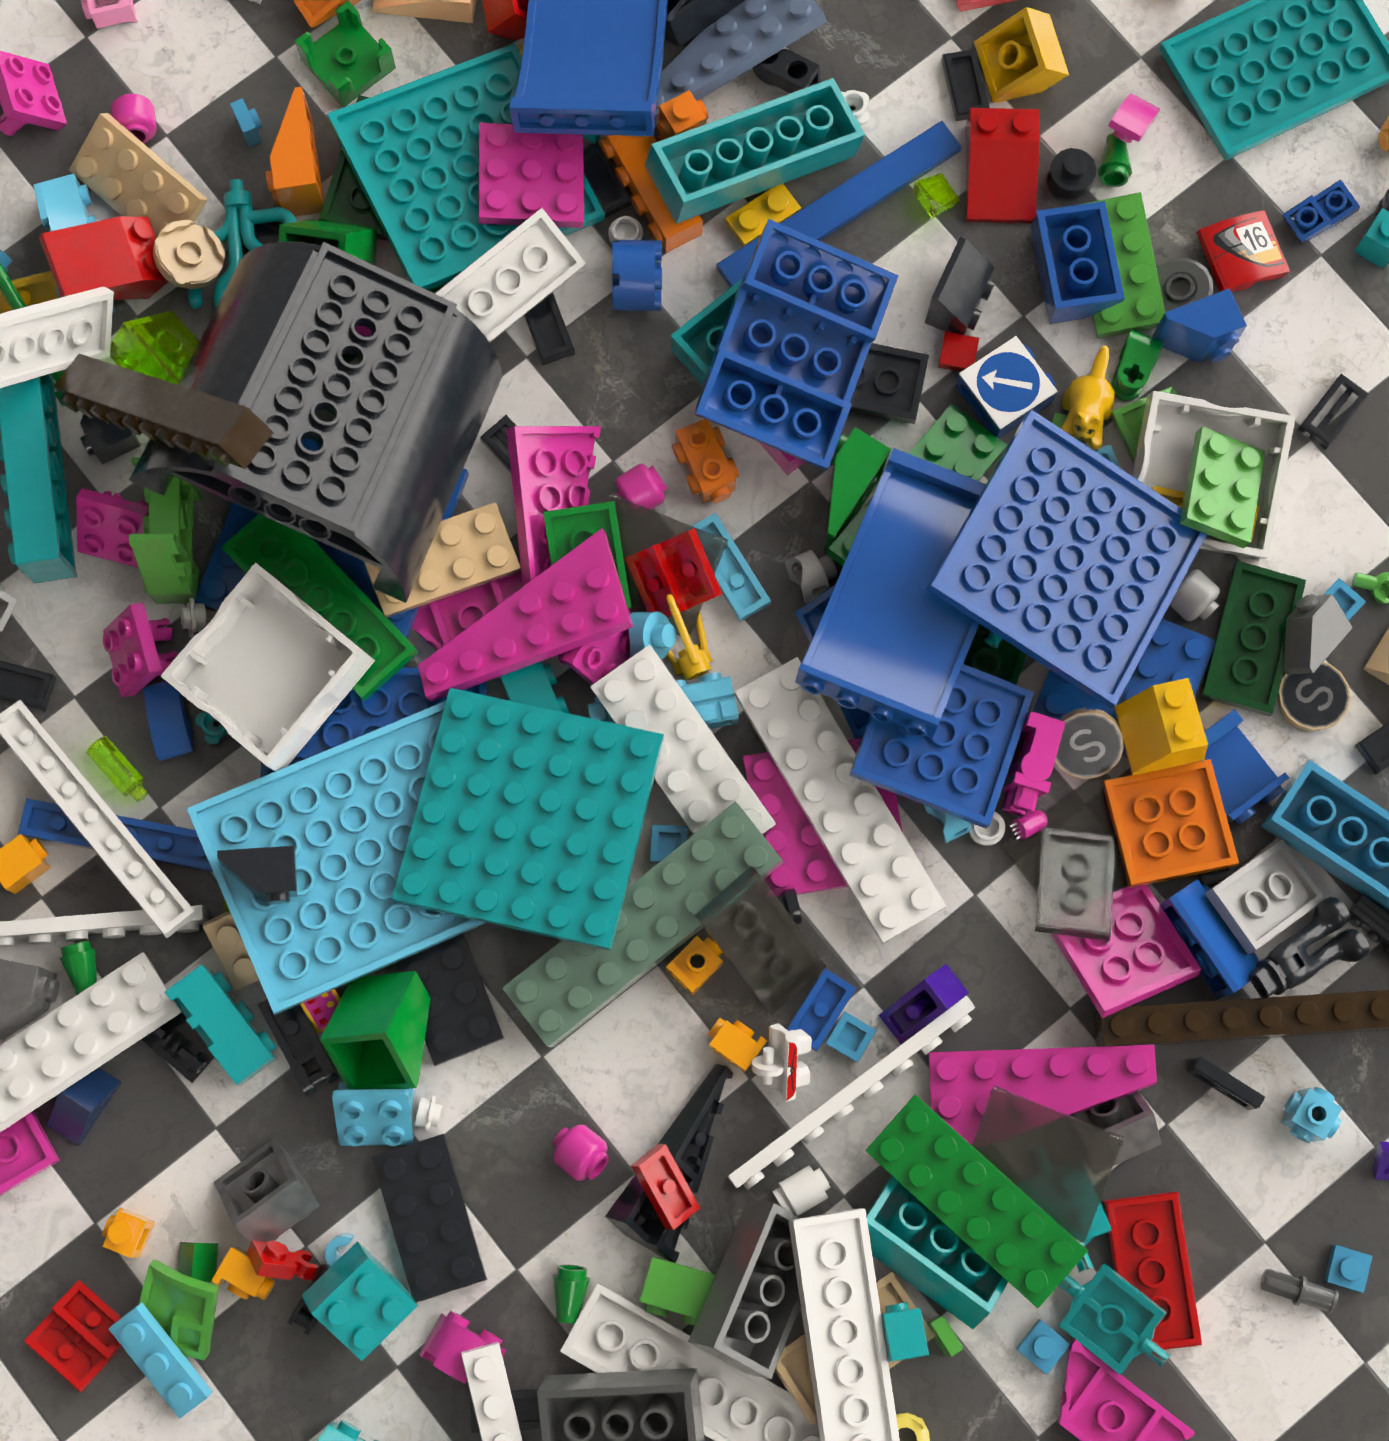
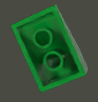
(856, 472)

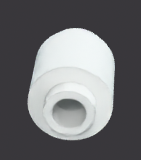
(802, 1190)

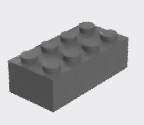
(752, 1294)
(622, 1406)

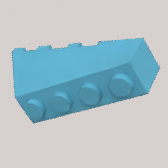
(63, 204)

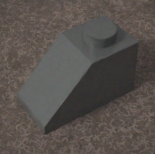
(1313, 633)

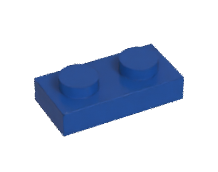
(822, 1007)

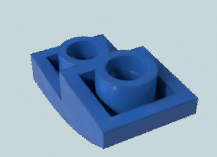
(1321, 212)
(167, 721)

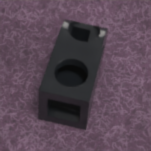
(788, 71)

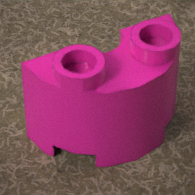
(449, 1339)

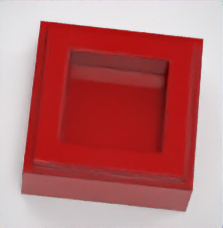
(958, 351)

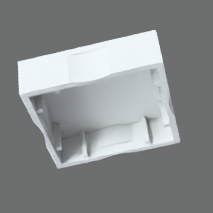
(1167, 449)
(268, 668)

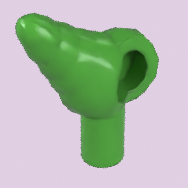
(1377, 585)

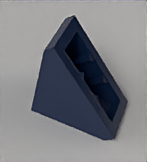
(82, 1104)

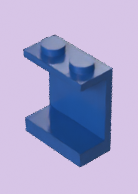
(1239, 769)

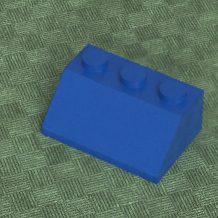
(1076, 261)
(1213, 945)

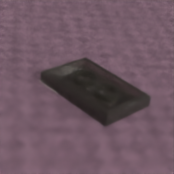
(1075, 884)

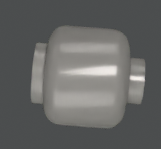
(1195, 596)

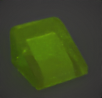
(935, 194)

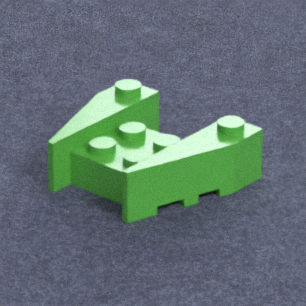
(167, 543)

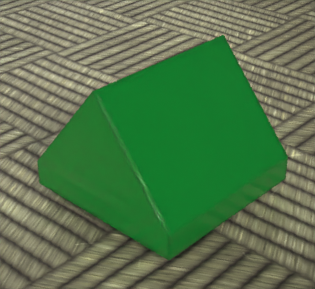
(198, 1260)

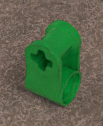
(1136, 362)

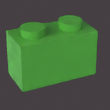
(676, 1289)

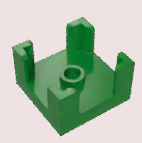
(346, 57)

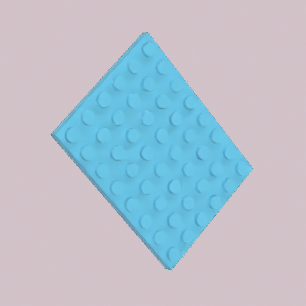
(349, 832)

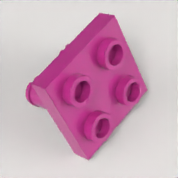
(28, 95)
(106, 524)
(133, 650)
(598, 657)

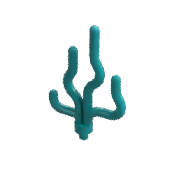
(238, 223)

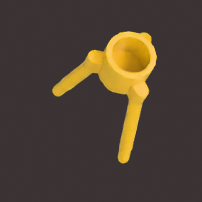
(692, 661)

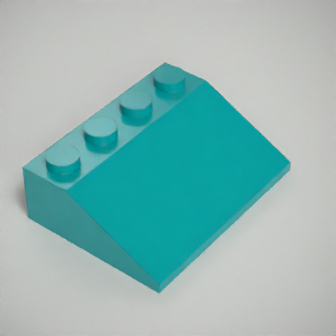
(931, 1255)

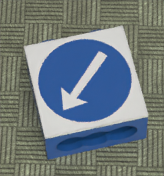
(1006, 387)

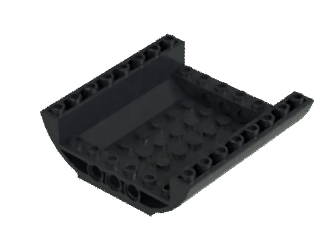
(398, 415)

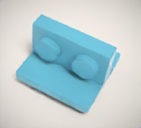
(373, 1116)

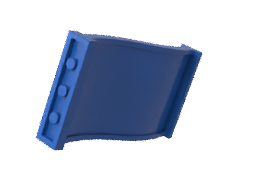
(590, 67)
(883, 634)

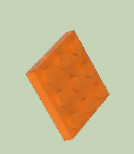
(1170, 823)

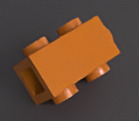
(680, 115)
(708, 469)

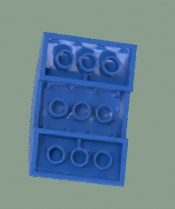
(795, 344)

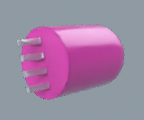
(1029, 824)

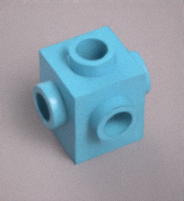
(1300, 1119)

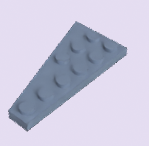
(736, 45)

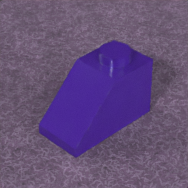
(923, 1004)

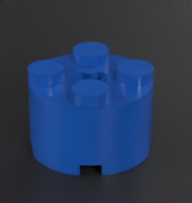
(636, 275)

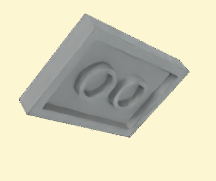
(1265, 896)

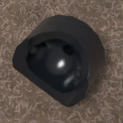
(1071, 173)

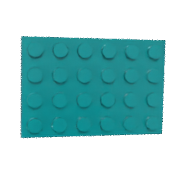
(1276, 66)

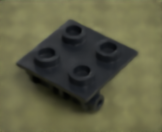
(180, 1047)

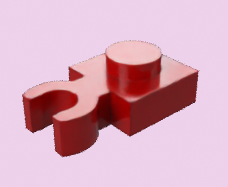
(275, 1261)

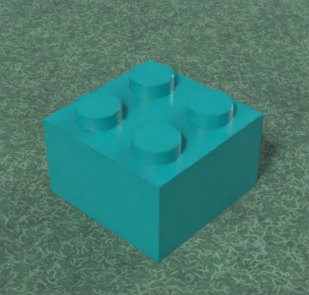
(359, 1301)

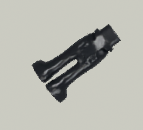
(1292, 966)

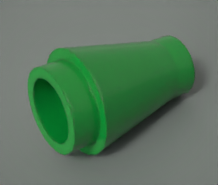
(1115, 163)
(80, 965)
(569, 1291)

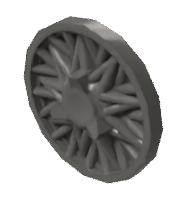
(1183, 282)

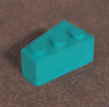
(223, 1023)

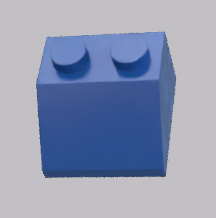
(1203, 328)

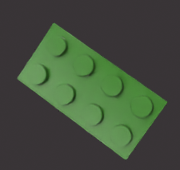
(1137, 268)

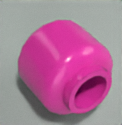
(136, 115)
(641, 486)
(580, 1152)

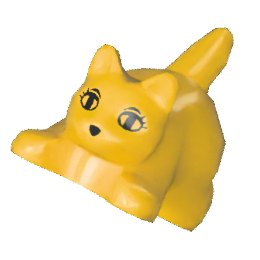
(1089, 403)

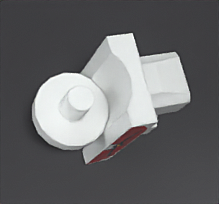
(779, 1061)

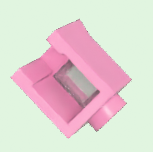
(109, 11)

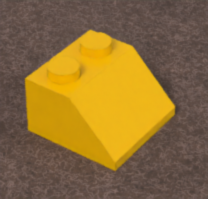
(1021, 56)
(1162, 727)

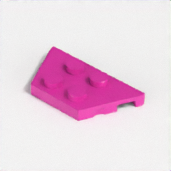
(450, 616)
(1108, 1407)

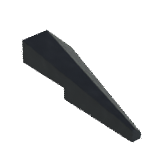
(690, 1147)

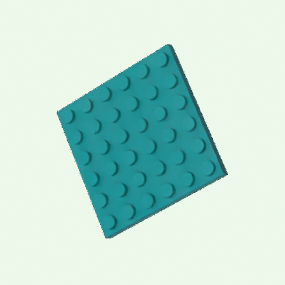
(421, 163)
(529, 819)

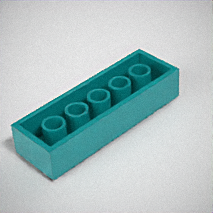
(754, 150)
(35, 481)

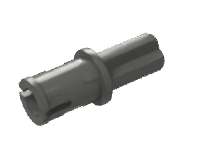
(1299, 1290)

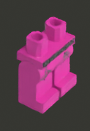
(1032, 763)

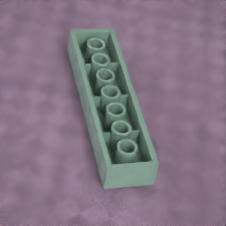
(655, 920)

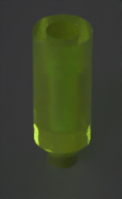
(117, 768)

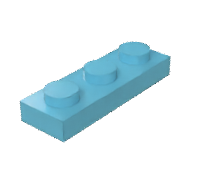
(734, 574)
(160, 1360)

